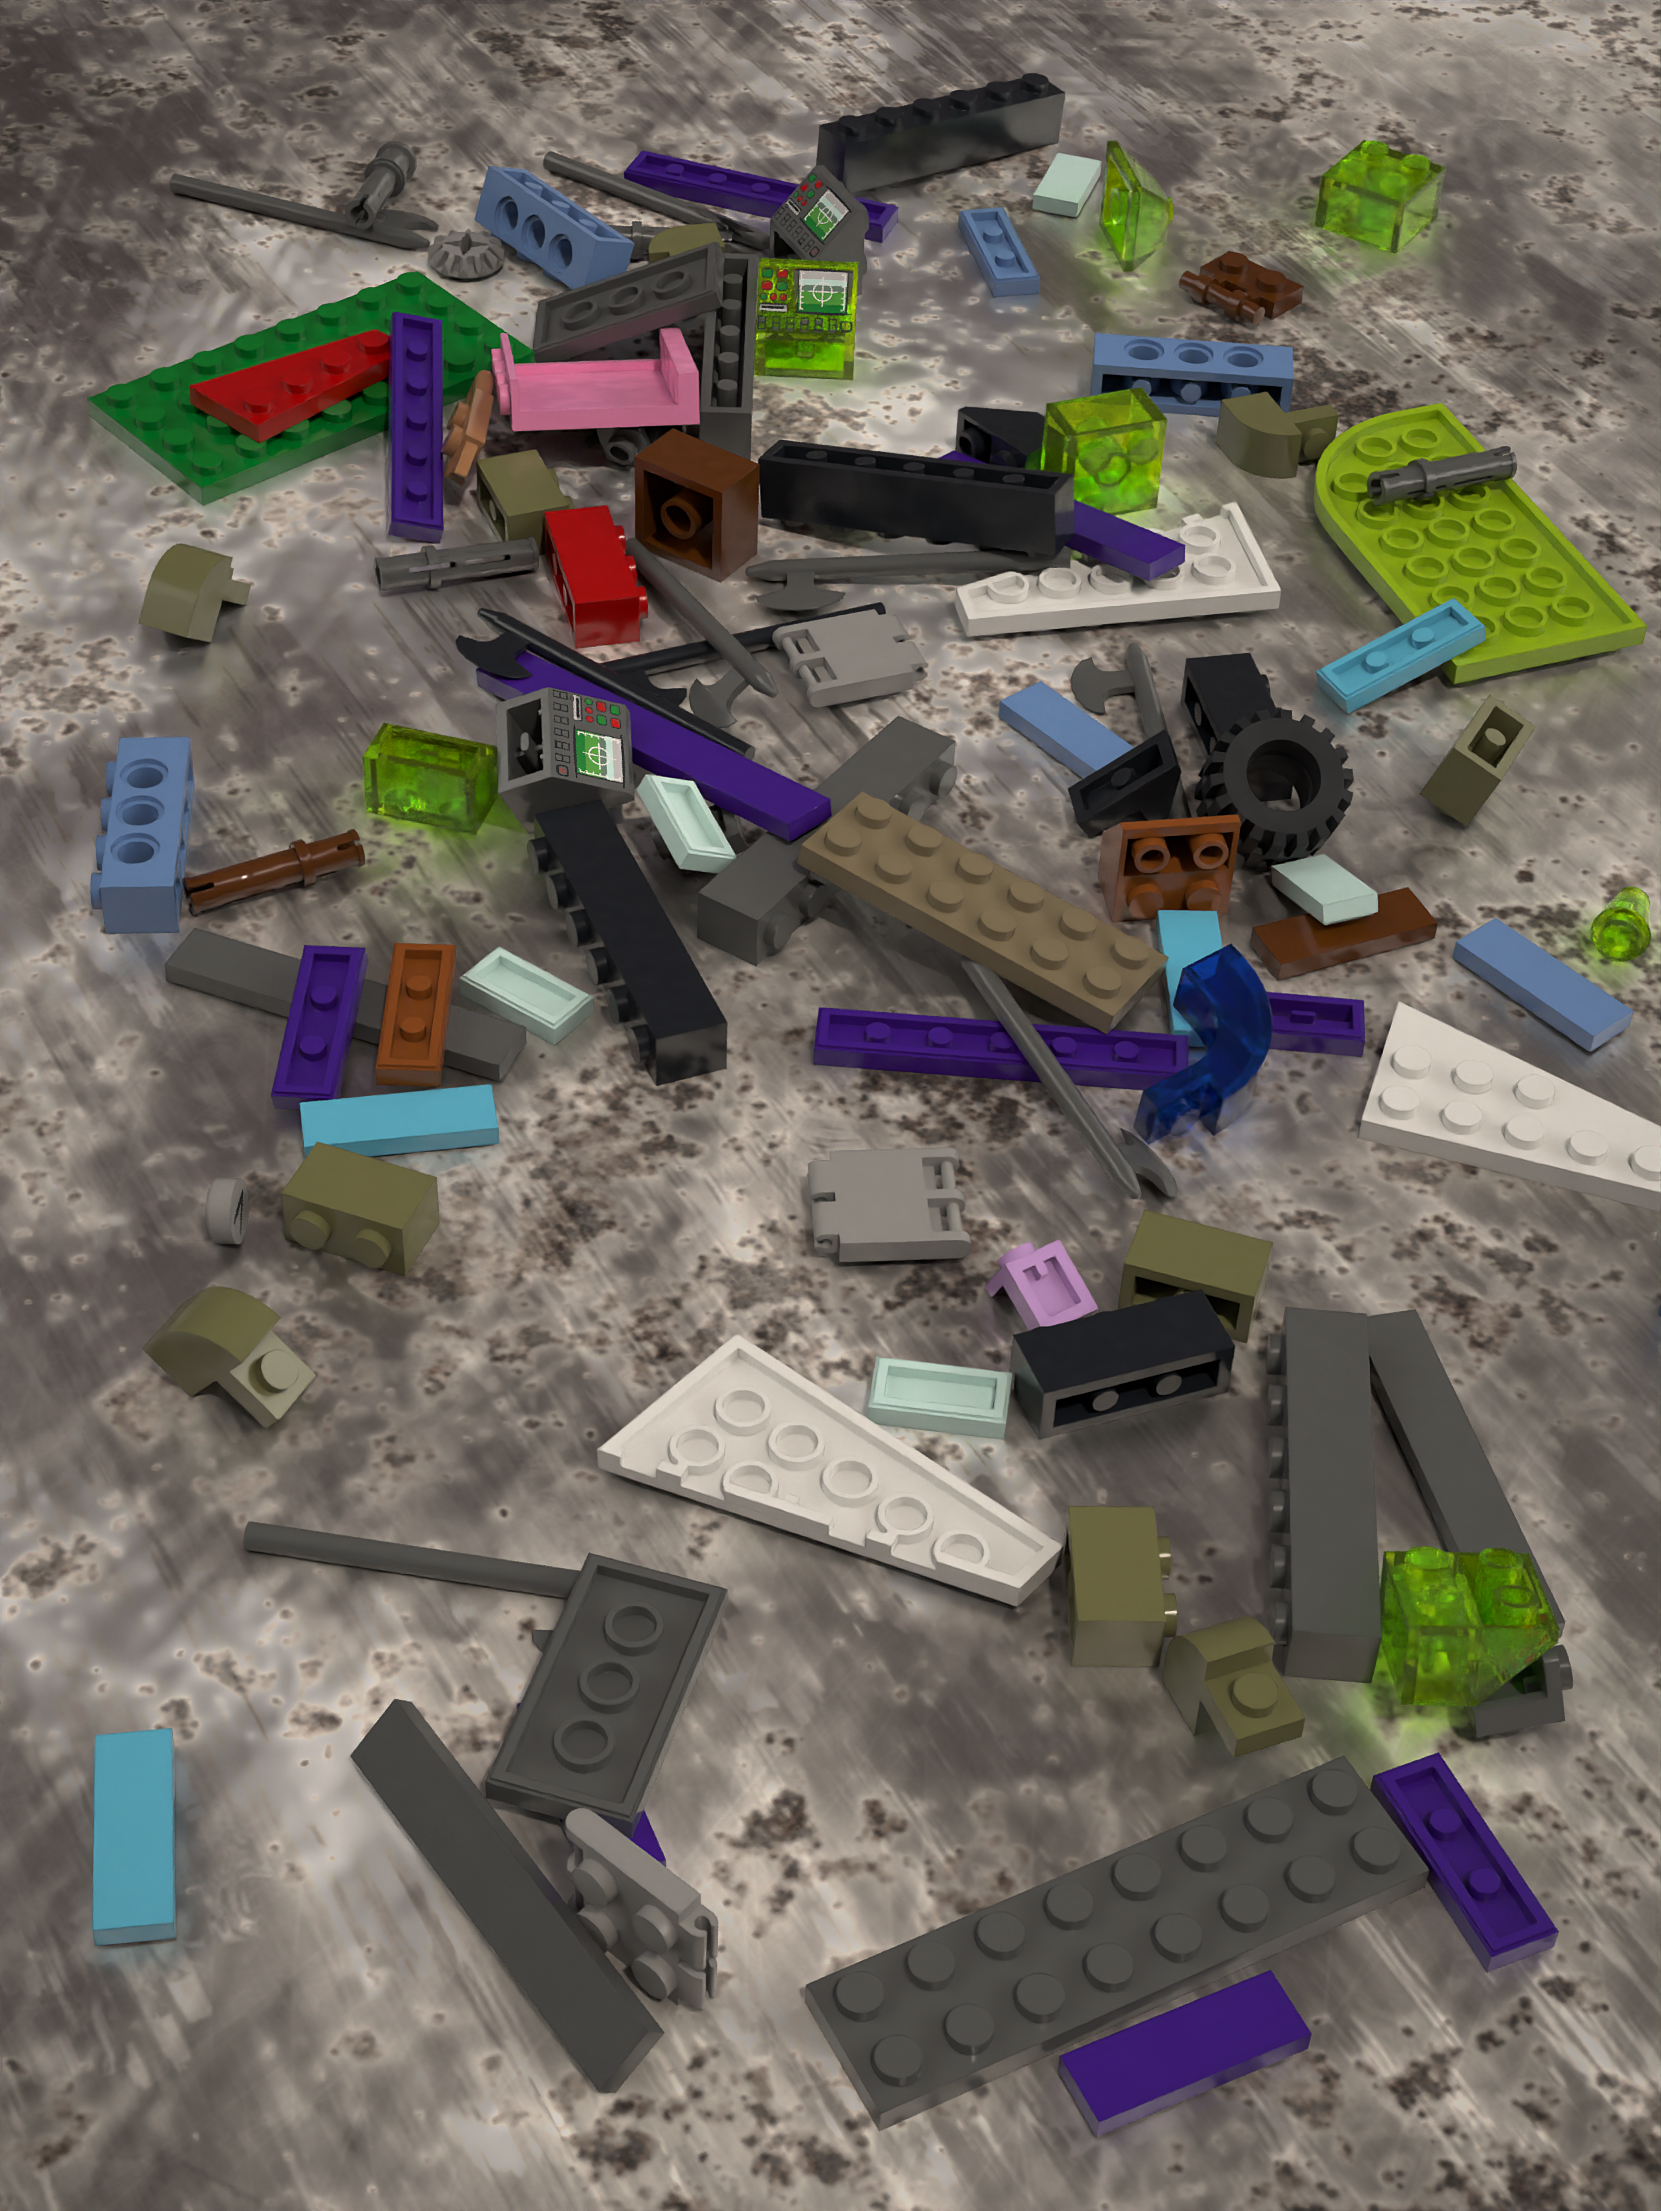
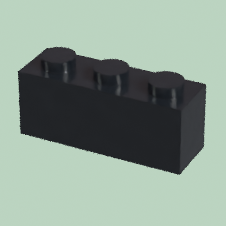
(1220, 693)
(1120, 1363)

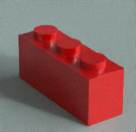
(594, 576)

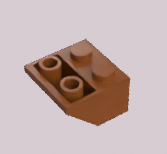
(1168, 866)

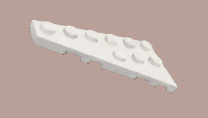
(1219, 576)
(1495, 1112)
(797, 1458)

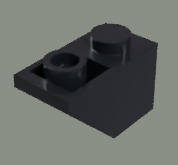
(1001, 436)

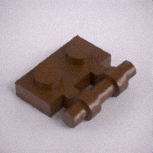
(1242, 288)

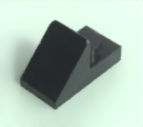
(1136, 780)

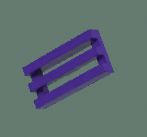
(1317, 1024)

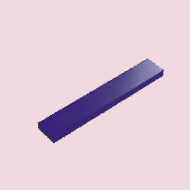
(736, 189)
(415, 428)
(1115, 539)
(987, 1050)

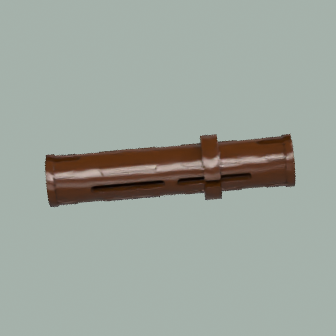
(296, 865)

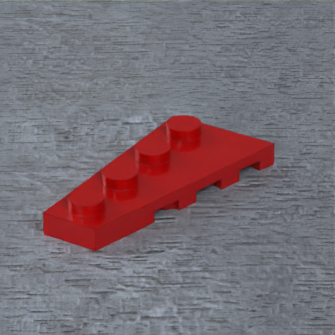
(294, 387)

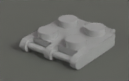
(851, 657)
(887, 1205)
(641, 1912)

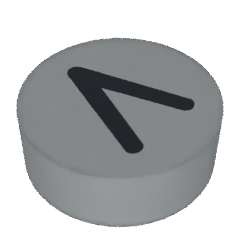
(227, 1210)

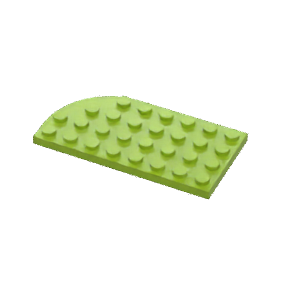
(1470, 545)

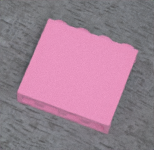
(599, 391)

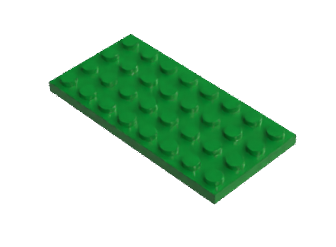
(216, 460)

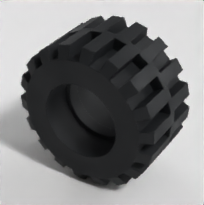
(1303, 759)

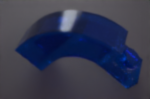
(1235, 1023)

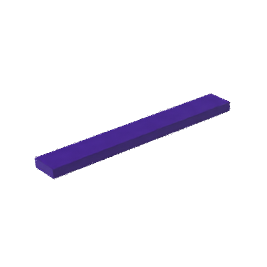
(681, 754)

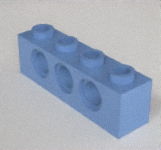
(550, 228)
(1191, 374)
(145, 836)

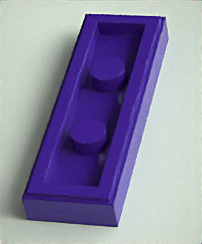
(319, 1025)
(1465, 1862)
(1183, 2053)

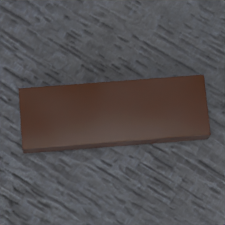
(1307, 945)

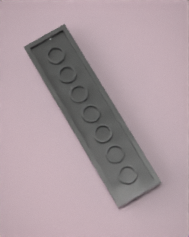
(1111, 1940)

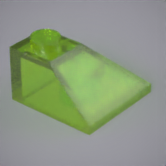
(1132, 208)

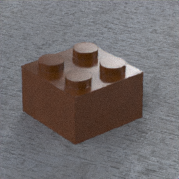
(696, 504)

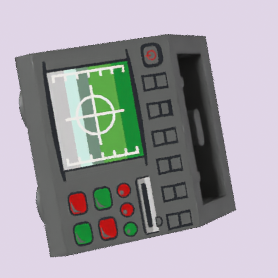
(821, 223)
(562, 752)

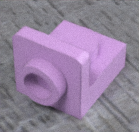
(1042, 1285)

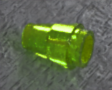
(1623, 925)

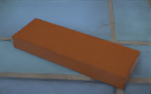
(416, 1015)

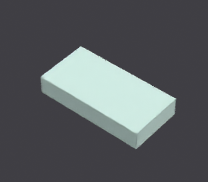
(1066, 185)
(686, 824)
(1325, 889)
(526, 995)
(939, 1398)

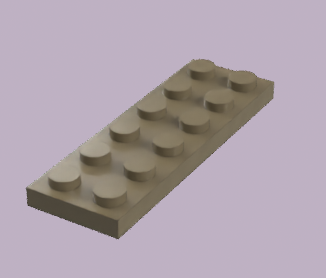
(983, 911)

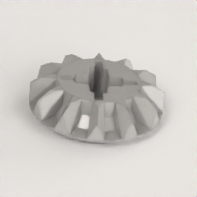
(482, 258)

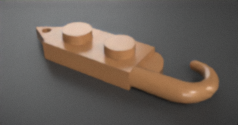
(468, 427)

